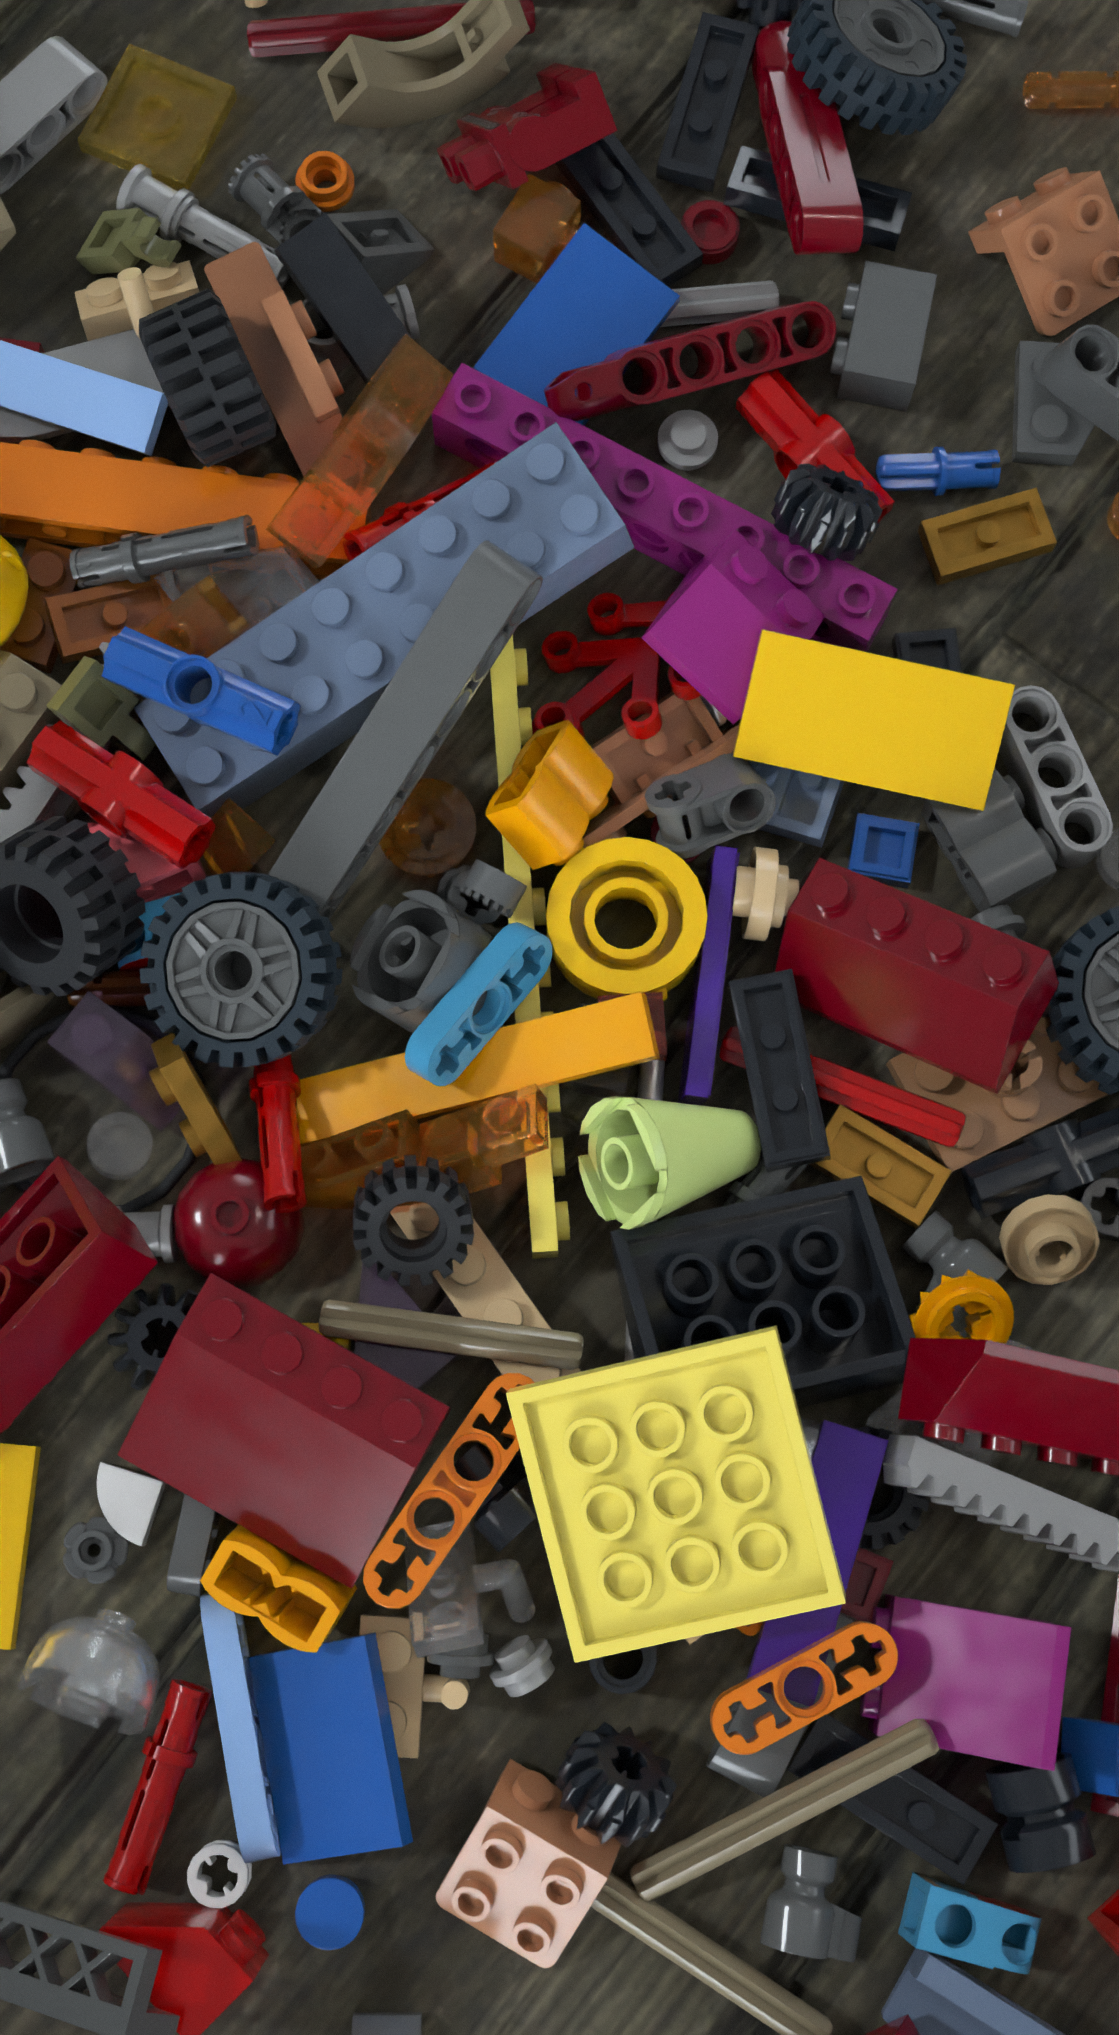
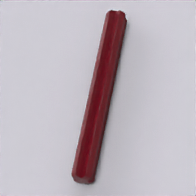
(329, 31)

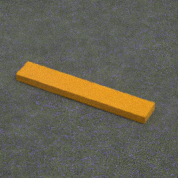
(518, 1055)

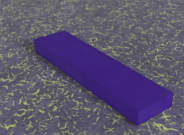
(709, 978)
(846, 1476)

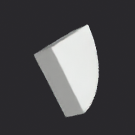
(128, 1501)

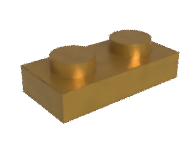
(986, 536)
(179, 1082)
(892, 1171)

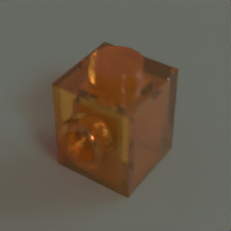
(536, 227)
(197, 620)

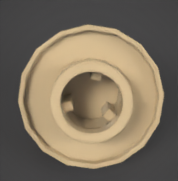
(763, 893)
(1049, 1239)

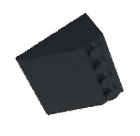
(781, 1260)

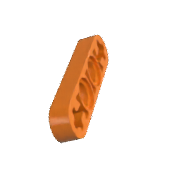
(447, 1485)

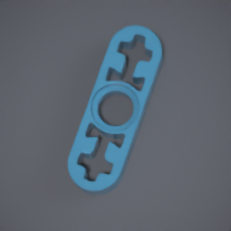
(449, 1034)

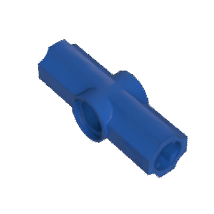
(232, 705)

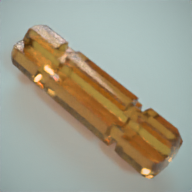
(1071, 89)

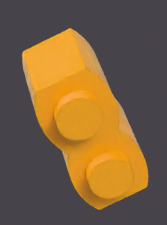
(551, 796)
(285, 1593)

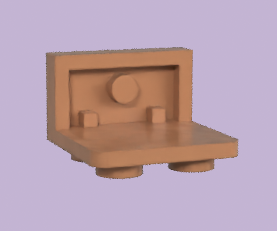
(1058, 247)
(527, 1868)

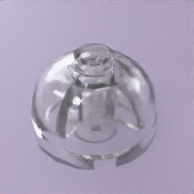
(94, 1671)

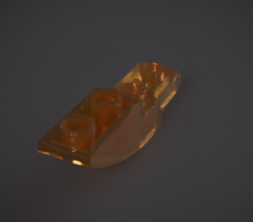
(361, 452)
(469, 1141)

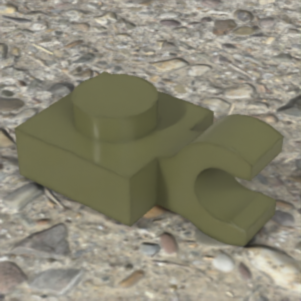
(122, 240)
(100, 710)

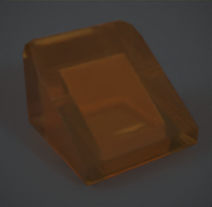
(235, 841)

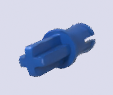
(938, 471)

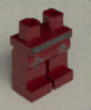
(531, 133)

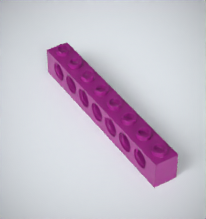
(661, 510)

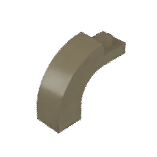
(422, 77)

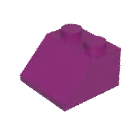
(717, 617)

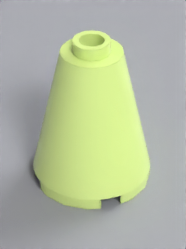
(661, 1155)

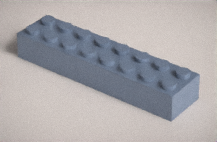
(355, 627)

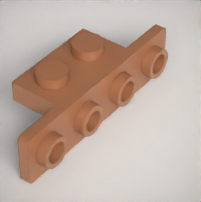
(278, 351)
(684, 741)

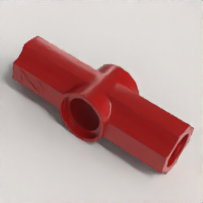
(800, 434)
(121, 794)

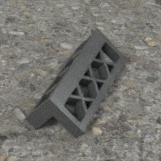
(85, 1996)

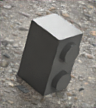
(885, 335)

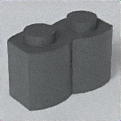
(995, 848)

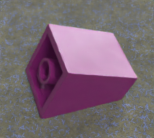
(976, 1678)

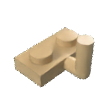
(118, 304)
(407, 1682)

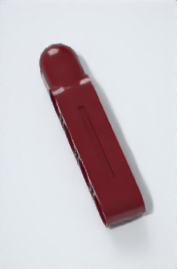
(806, 152)
(601, 384)

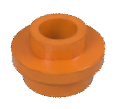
(326, 167)

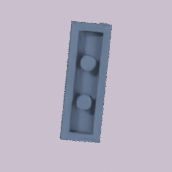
(954, 2002)

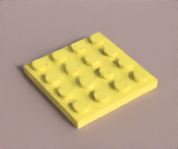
(676, 1495)

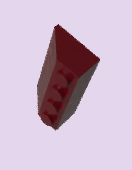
(914, 974)
(62, 1273)
(1013, 1400)

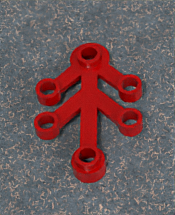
(628, 661)

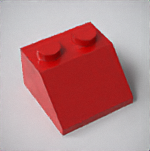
(204, 1957)

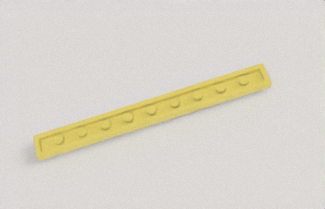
(512, 729)

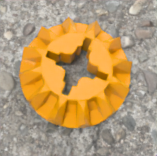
(981, 1297)

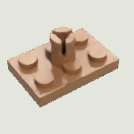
(1032, 1097)

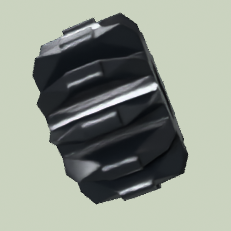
(826, 512)
(143, 1331)
(615, 1784)

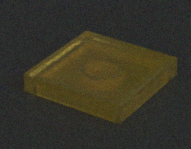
(157, 117)

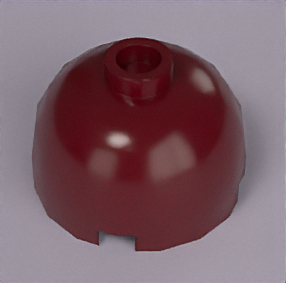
(227, 1228)

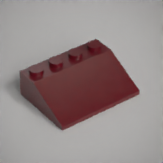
(282, 1430)

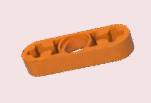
(841, 1647)

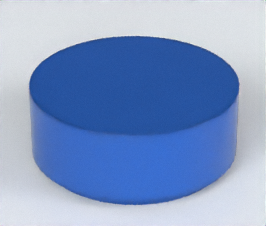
(330, 1912)

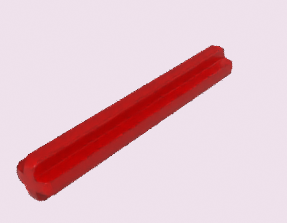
(871, 1097)

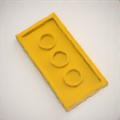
(873, 720)

